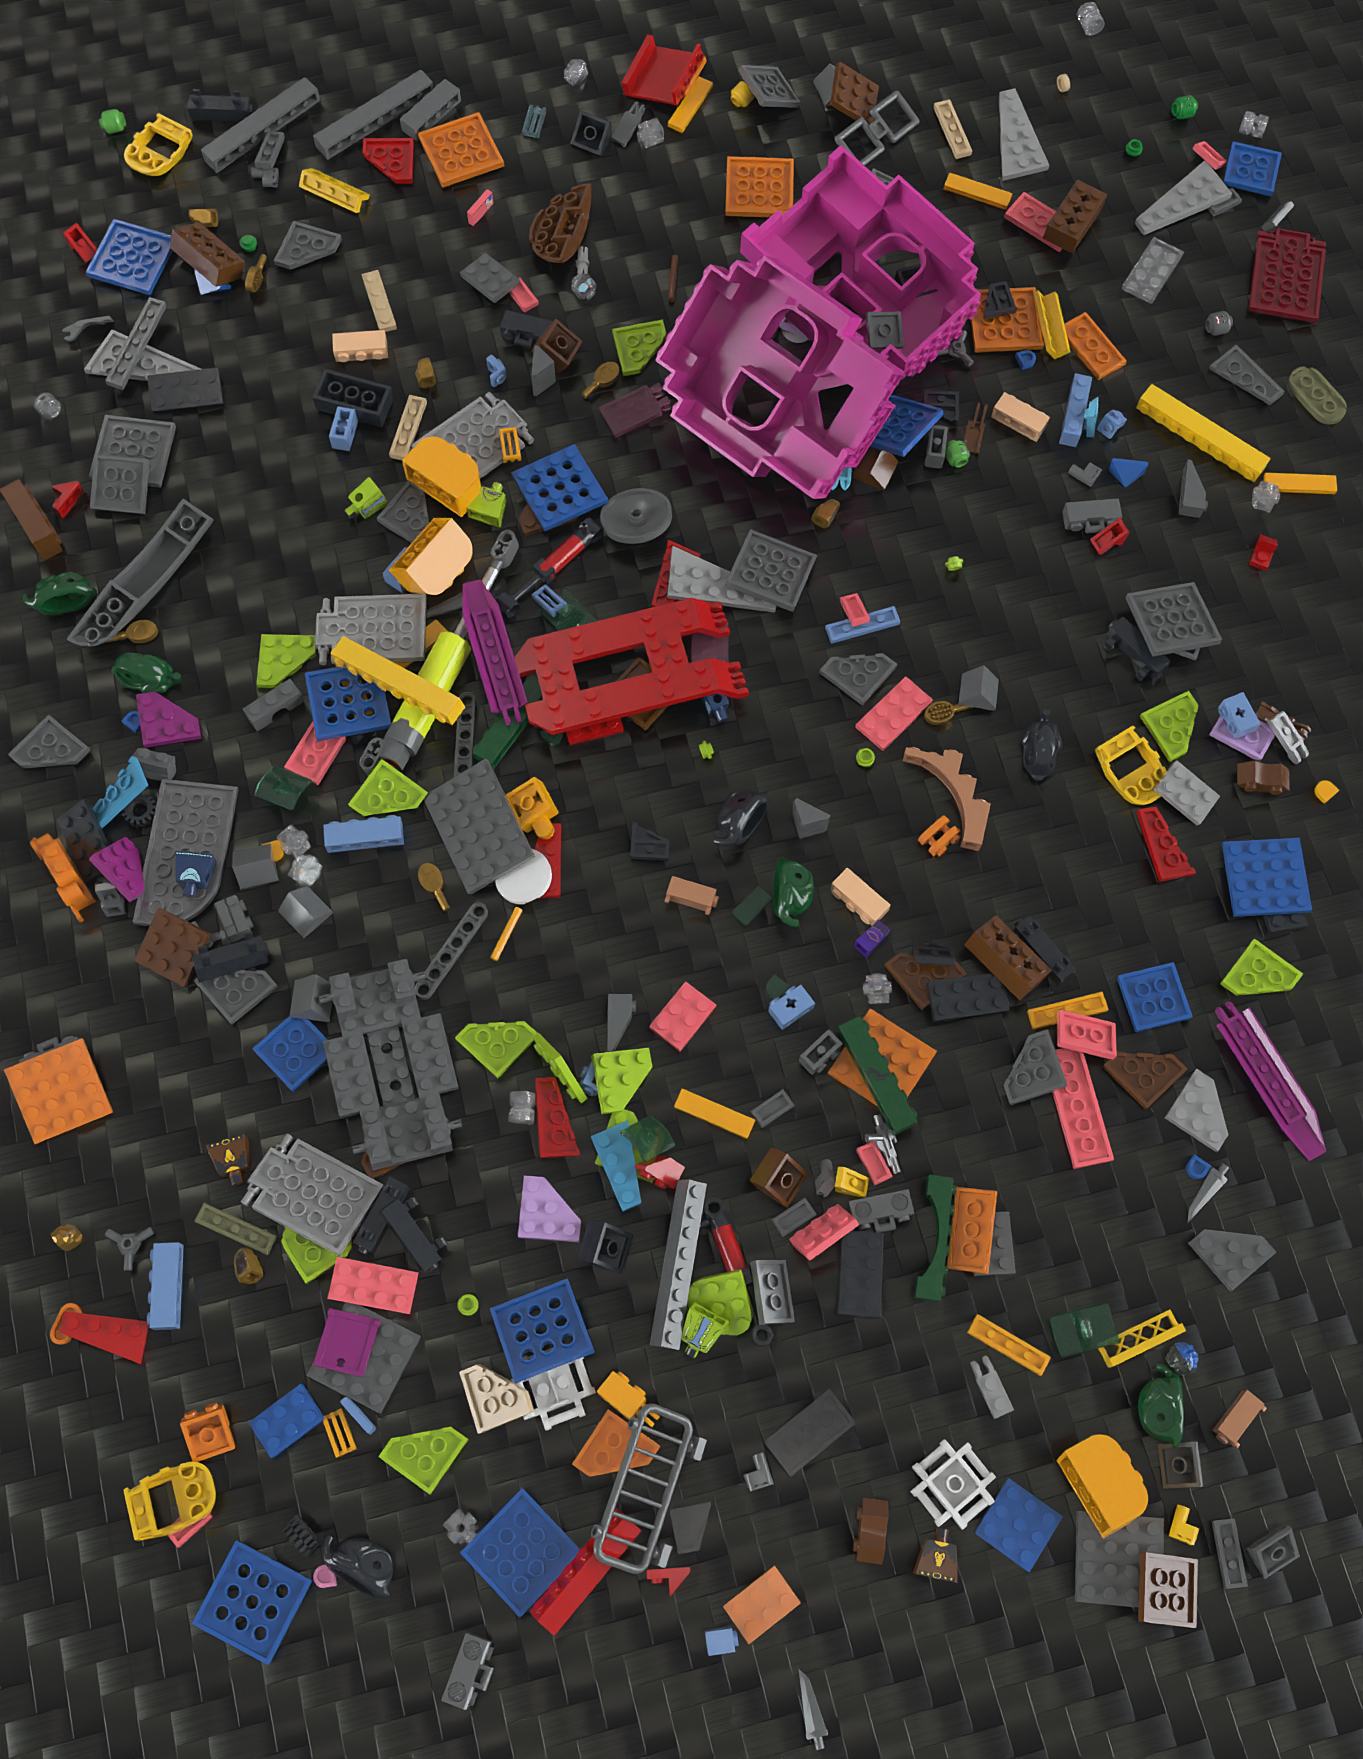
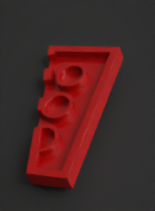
(661, 590)
(1163, 848)
(552, 851)
(554, 1129)
(111, 1334)

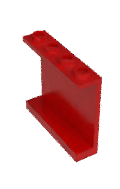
(661, 72)

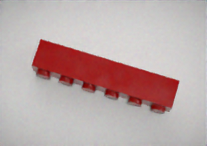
(580, 1577)

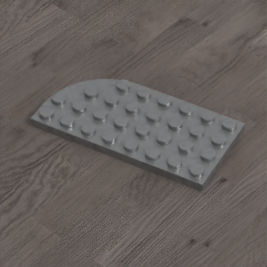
(188, 820)

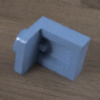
(498, 370)
(1111, 422)
(587, 1076)

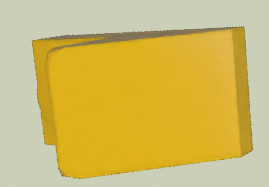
(851, 1182)

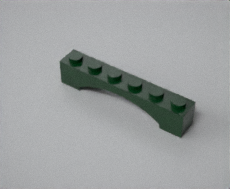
(939, 1192)

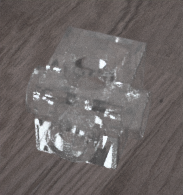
(650, 133)
(1265, 496)
(293, 841)
(305, 869)
(877, 988)
(454, 1523)

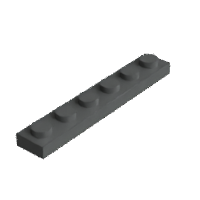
(136, 343)

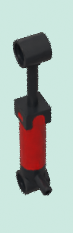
(547, 568)
(732, 1257)

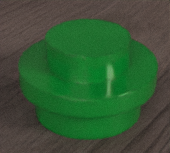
(1134, 147)
(248, 243)

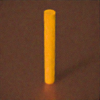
(506, 933)

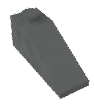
(1192, 493)
(619, 1016)

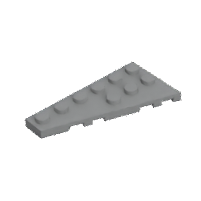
(1018, 142)
(150, 363)
(705, 581)

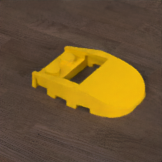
(150, 162)
(1140, 784)
(193, 1494)

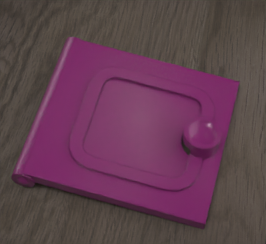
(346, 1338)

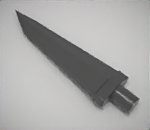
(449, 605)
(1210, 1186)
(813, 1719)

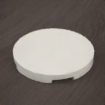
(526, 881)

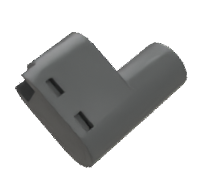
(268, 176)
(1088, 475)
(826, 1180)
(762, 1475)

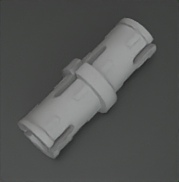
(582, 262)

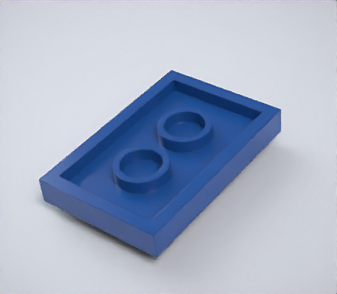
(286, 1420)

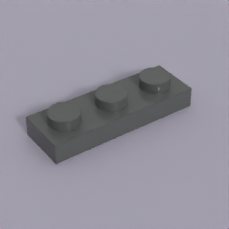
(269, 150)
(1229, 1553)

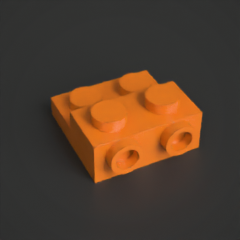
(207, 1432)

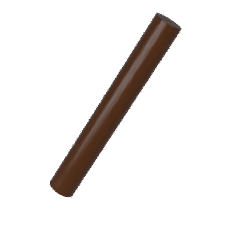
(673, 278)

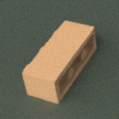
(360, 345)
(1020, 416)
(859, 897)

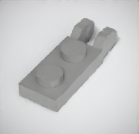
(1288, 737)
(992, 1389)

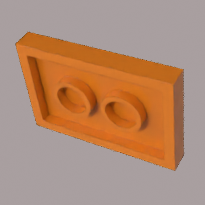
(761, 1604)

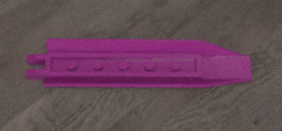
(492, 650)
(1272, 1079)

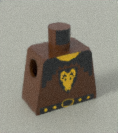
(231, 1157)
(938, 1558)

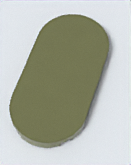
(1317, 395)

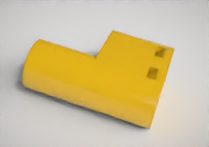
(1180, 1530)

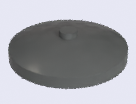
(636, 515)

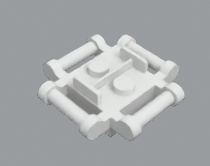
(556, 1390)
(953, 1484)

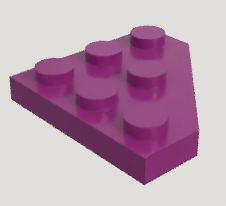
(164, 721)
(122, 867)

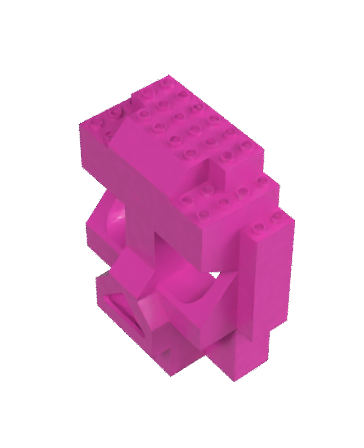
(863, 220)
(728, 337)

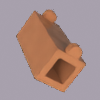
(691, 894)
(1238, 1418)

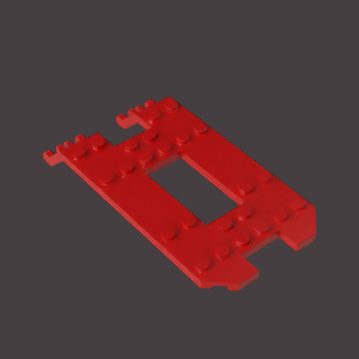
(671, 679)

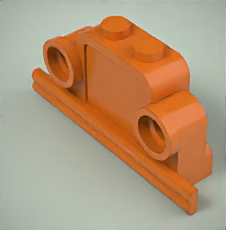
(64, 871)

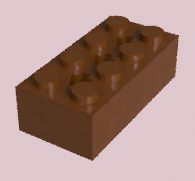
(1074, 216)
(207, 254)
(32, 519)
(1007, 957)

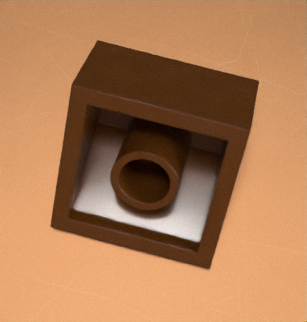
(559, 344)
(779, 1177)

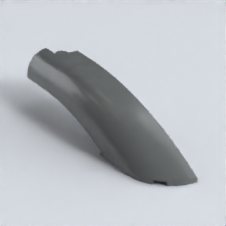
(142, 577)

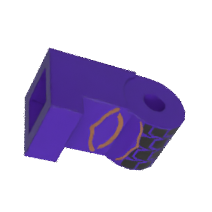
(871, 938)

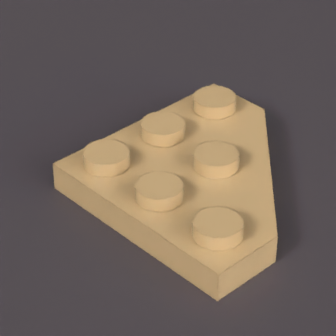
(493, 1398)

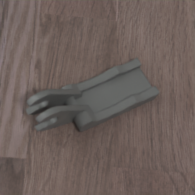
(628, 124)
(78, 326)

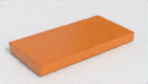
(1093, 346)
(972, 1230)

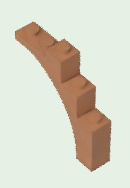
(946, 768)

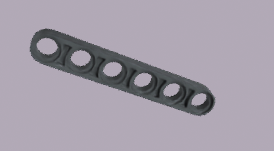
(465, 726)
(454, 952)

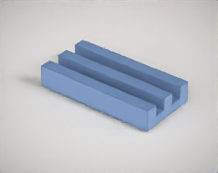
(552, 611)
(358, 1415)

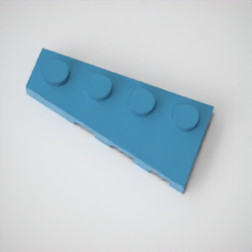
(127, 787)
(618, 1162)

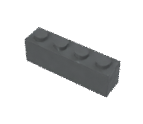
(430, 109)

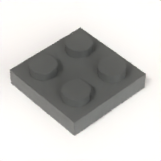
(884, 329)

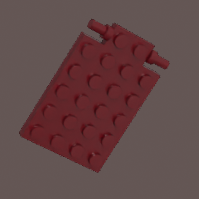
(1287, 275)

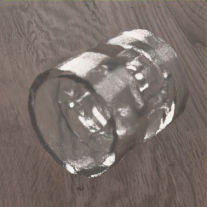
(1090, 18)
(1248, 121)
(522, 1103)

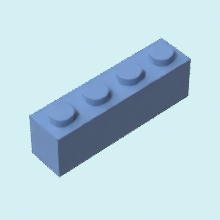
(1075, 410)
(363, 834)
(166, 1286)

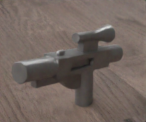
(883, 1142)

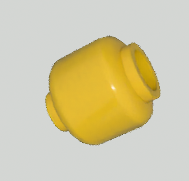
(741, 94)

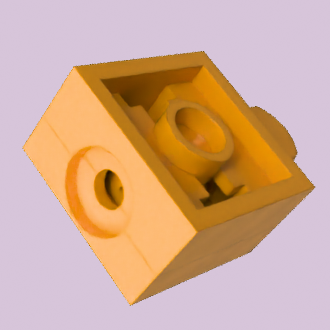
(533, 807)
(624, 1397)

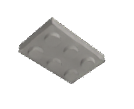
(1186, 793)

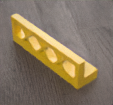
(332, 189)
(1052, 324)
(1147, 1343)

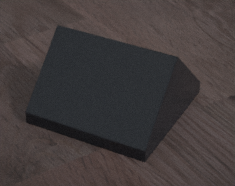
(591, 133)

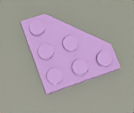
(545, 1213)

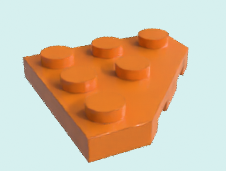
(607, 1447)

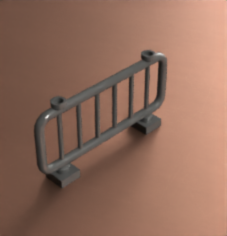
(655, 1551)

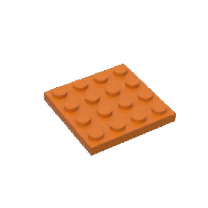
(460, 149)
(758, 186)
(1010, 331)
(905, 1054)
(58, 1091)

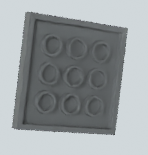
(138, 440)
(771, 570)
(1173, 619)
(386, 1363)
(1110, 1567)

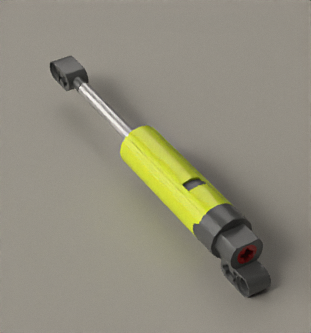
(439, 668)

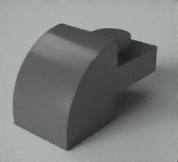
(111, 899)

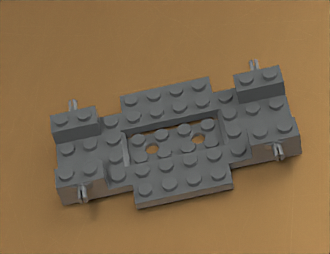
(376, 1007)

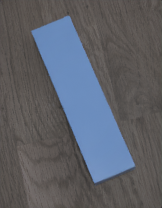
(878, 620)

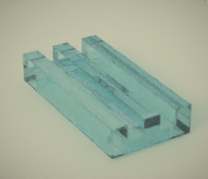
(536, 111)

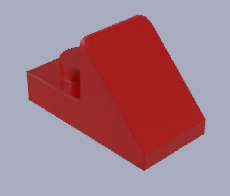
(80, 242)
(68, 496)
(1111, 535)
(1263, 552)
(675, 1576)

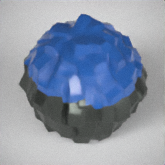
(1182, 1358)

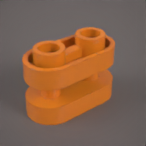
(938, 846)

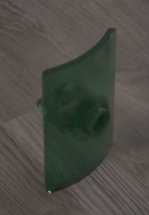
(571, 615)
(281, 787)
(648, 1137)
(1084, 1330)

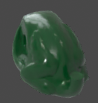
(61, 594)
(144, 673)
(791, 890)
(1162, 1407)

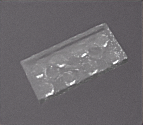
(1152, 270)

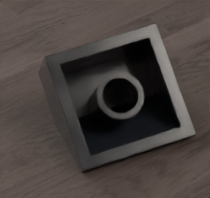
(605, 1246)

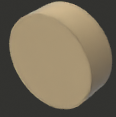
(1063, 82)

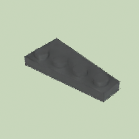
(1246, 374)

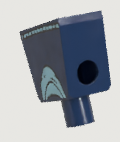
(717, 709)
(193, 871)

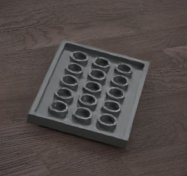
(478, 826)

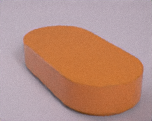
(55, 1335)

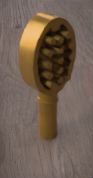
(255, 275)
(604, 377)
(138, 632)
(942, 712)
(432, 882)

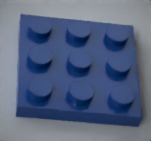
(1252, 168)
(1154, 997)
(293, 1051)
(1018, 1525)

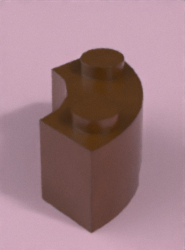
(1263, 777)
(872, 1530)

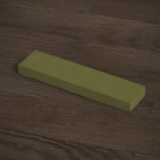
(236, 1229)

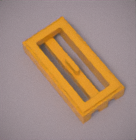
(510, 457)
(345, 1450)

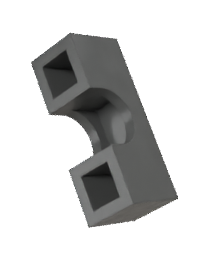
(262, 710)

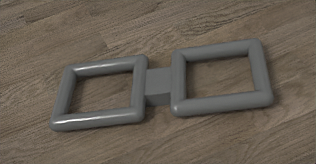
(879, 128)

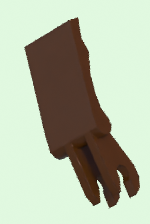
(975, 431)
(1266, 712)

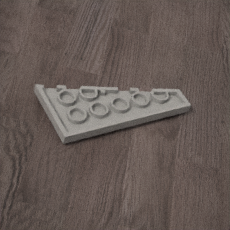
(1189, 196)

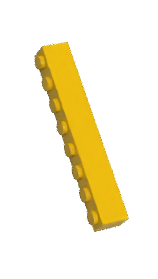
(1203, 433)
(397, 680)

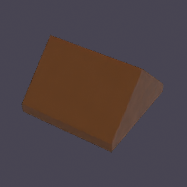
(875, 468)

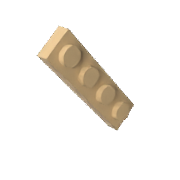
(952, 129)
(379, 301)
(408, 427)

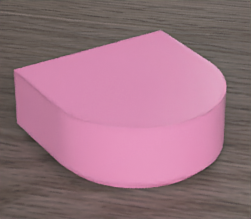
(324, 1577)

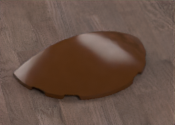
(562, 225)

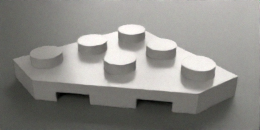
(1199, 1111)

